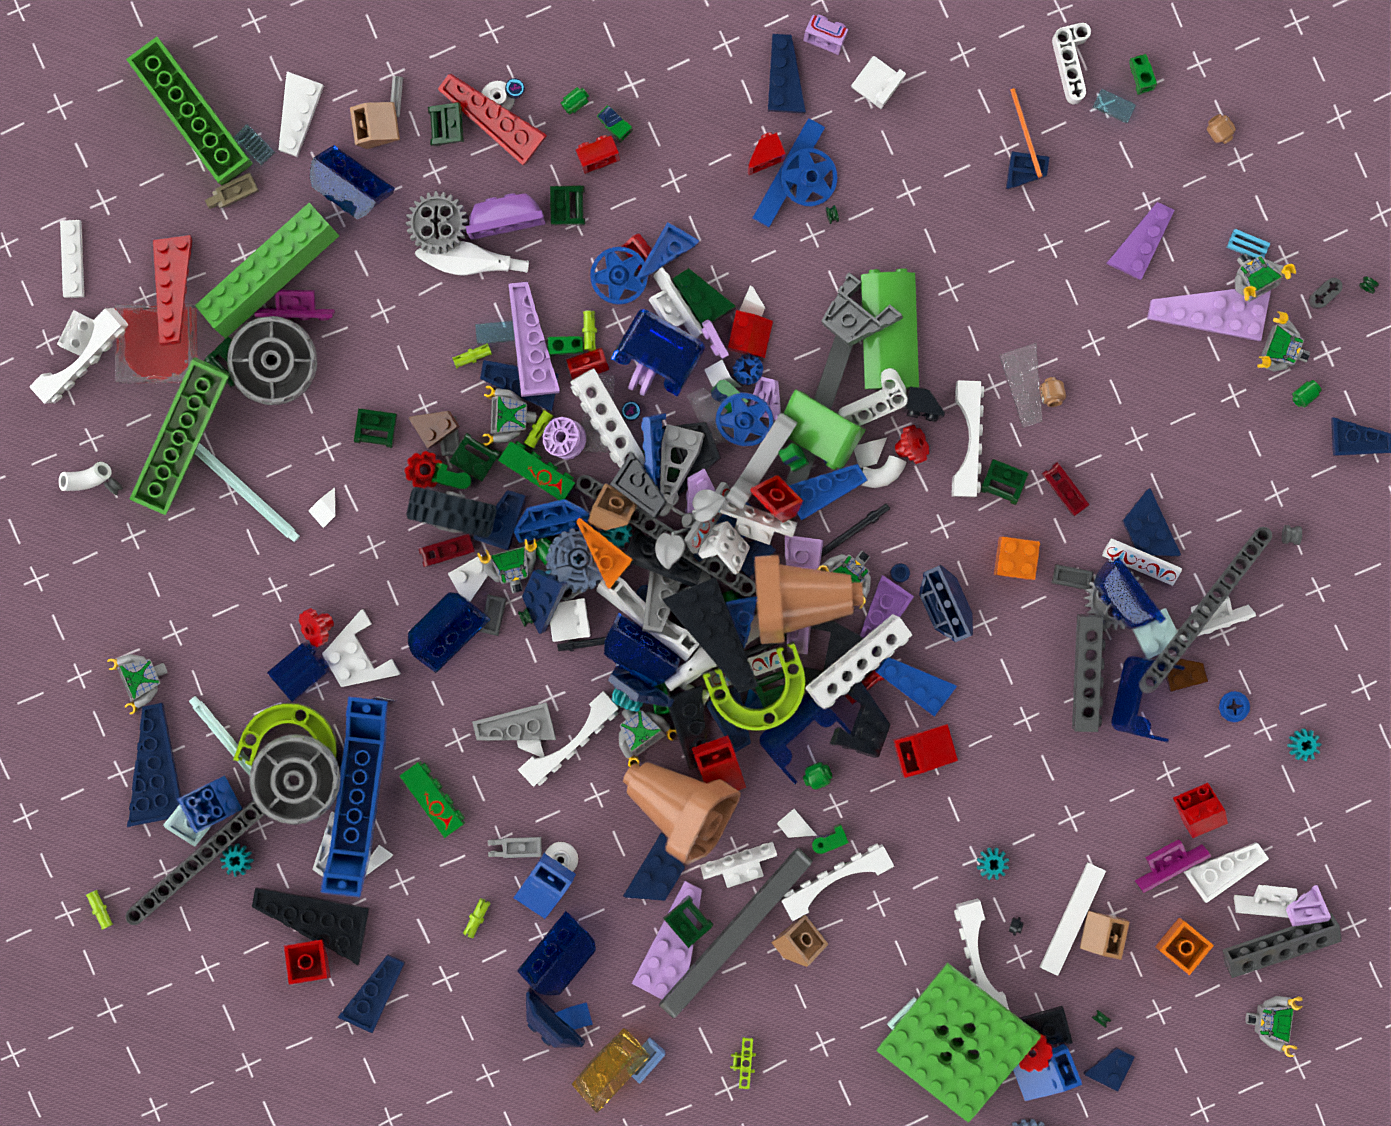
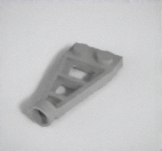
(683, 439)

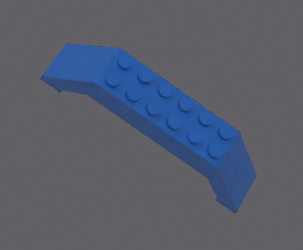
(357, 797)

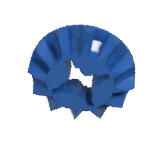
(756, 371)
(1240, 713)

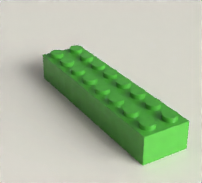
(189, 111)
(267, 270)
(180, 436)

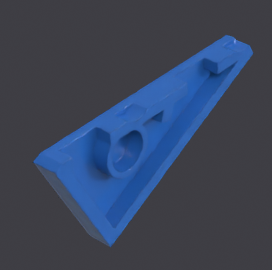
(668, 247)
(742, 615)

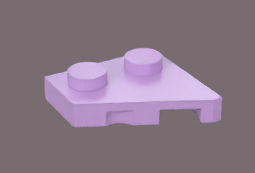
(717, 345)
(769, 391)
(696, 483)
(1308, 909)

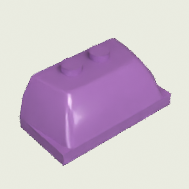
(504, 215)

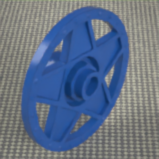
(809, 177)
(618, 275)
(744, 419)

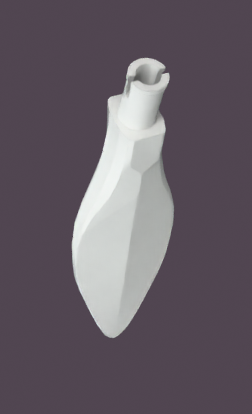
(470, 259)
(700, 662)

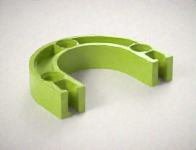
(281, 714)
(752, 718)

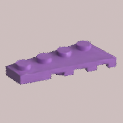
(1141, 244)
(887, 600)

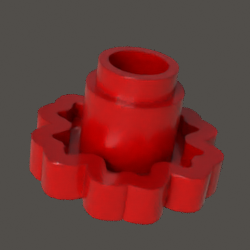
(912, 445)
(413, 472)
(315, 626)
(1039, 1059)

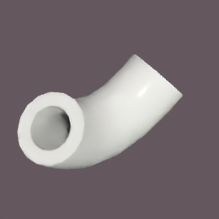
(886, 474)
(85, 479)

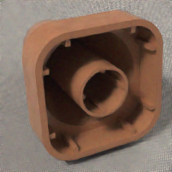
(800, 597)
(682, 808)

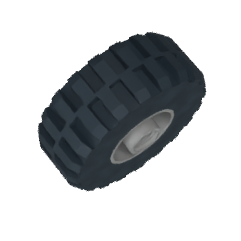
(451, 512)

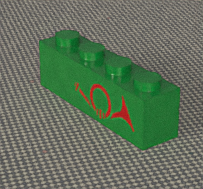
(536, 471)
(432, 799)

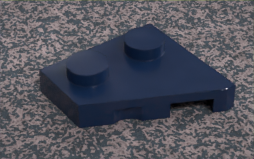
(1022, 169)
(1111, 1069)

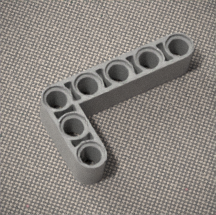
(761, 460)

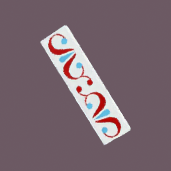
(1142, 562)
(760, 664)

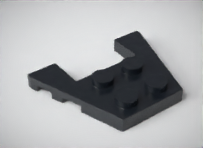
(708, 454)
(840, 643)
(869, 727)

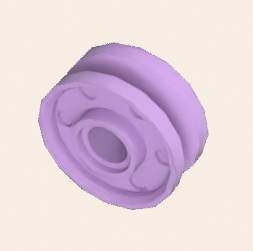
(642, 376)
(574, 440)

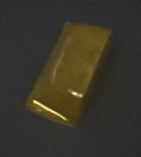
(610, 1069)

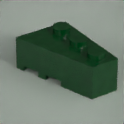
(702, 298)

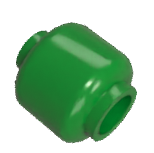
(817, 775)

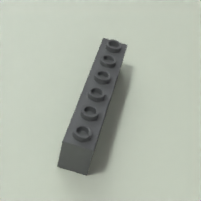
(1084, 624)
(1280, 946)

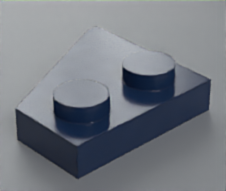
(756, 549)

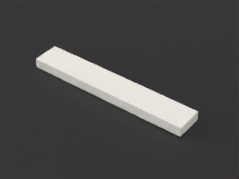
(1072, 919)

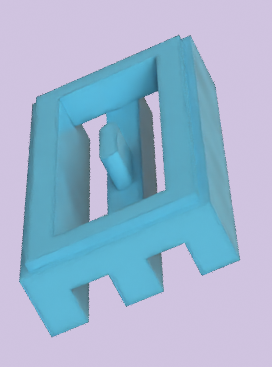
(1263, 251)

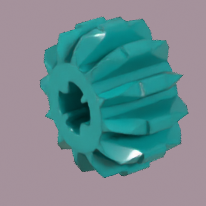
(618, 535)
(623, 701)
(1310, 740)
(229, 861)
(999, 863)

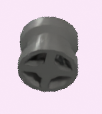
(1292, 534)

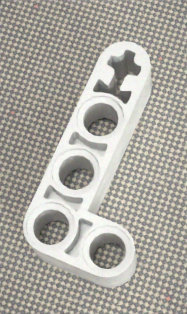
(1073, 64)
(870, 403)

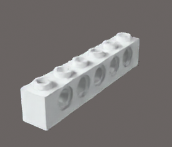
(610, 413)
(848, 662)

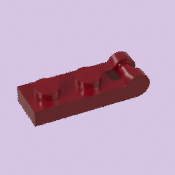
(1065, 489)
(447, 550)

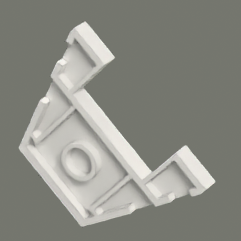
(350, 661)
(378, 857)

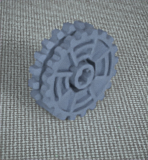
(564, 568)

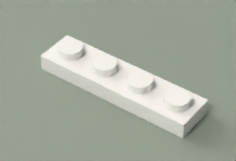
(72, 258)

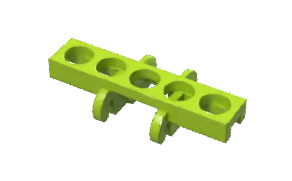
(744, 1069)

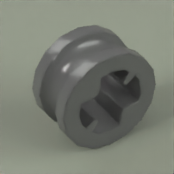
(113, 486)

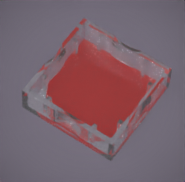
(139, 352)

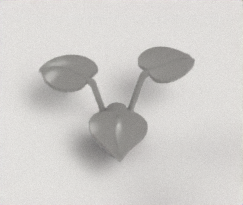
(671, 547)

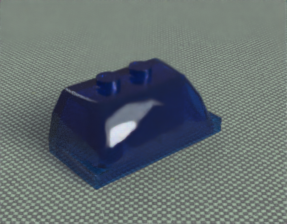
(347, 182)
(1126, 596)
(445, 630)
(639, 652)
(558, 956)

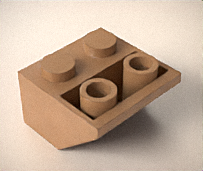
(374, 124)
(1104, 934)

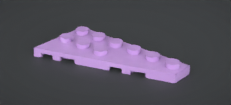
(1215, 312)
(668, 955)

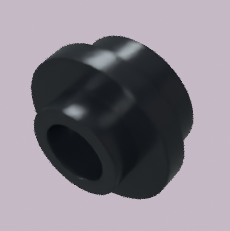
(1016, 926)

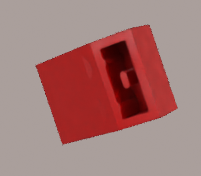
(925, 750)
(718, 761)

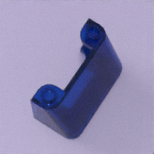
(661, 349)

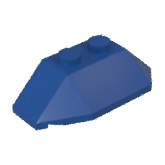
(549, 520)

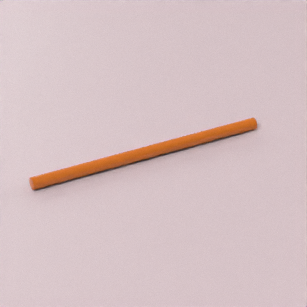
(1026, 133)

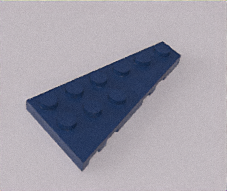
(155, 774)

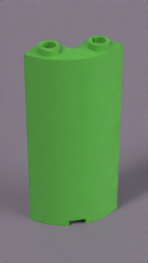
(897, 344)

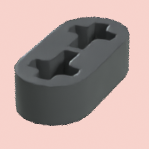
(1323, 290)

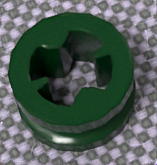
(832, 214)
(1368, 285)
(525, 617)
(1101, 1018)

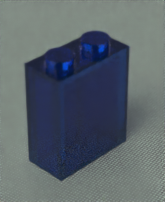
(299, 671)

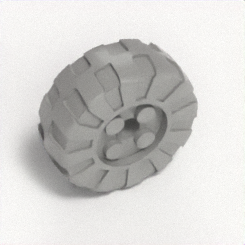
(294, 365)
(300, 757)

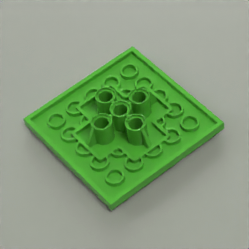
(964, 1078)

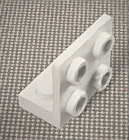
(878, 82)
(77, 333)
(727, 544)
(570, 621)

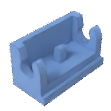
(656, 1054)

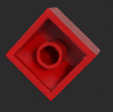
(767, 153)
(597, 154)
(750, 334)
(778, 498)
(306, 962)

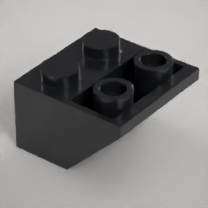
(922, 403)

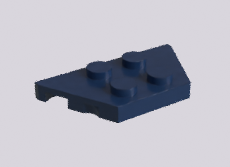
(1149, 529)
(542, 598)
(637, 689)
(656, 874)

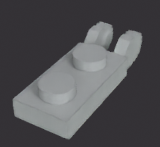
(517, 847)

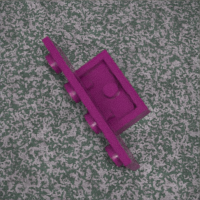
(296, 304)
(1170, 862)

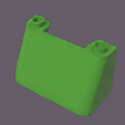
(822, 430)

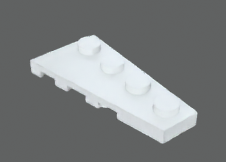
(298, 109)
(1222, 872)

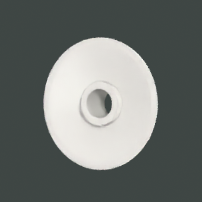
(498, 87)
(566, 851)

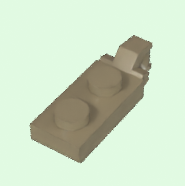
(232, 192)

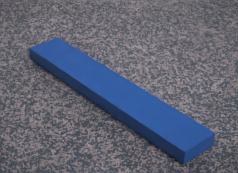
(775, 195)

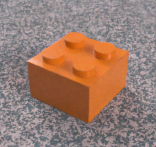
(1016, 558)
(1184, 946)

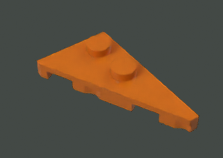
(608, 557)

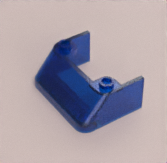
(1129, 696)
(776, 738)

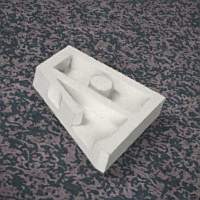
(469, 578)

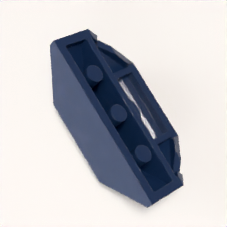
(946, 604)
(547, 1024)

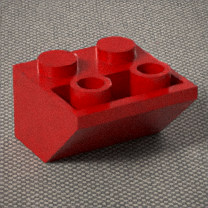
(1200, 810)

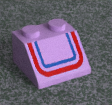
(825, 34)

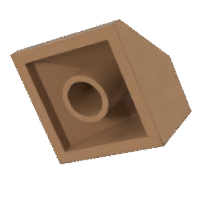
(611, 509)
(800, 942)

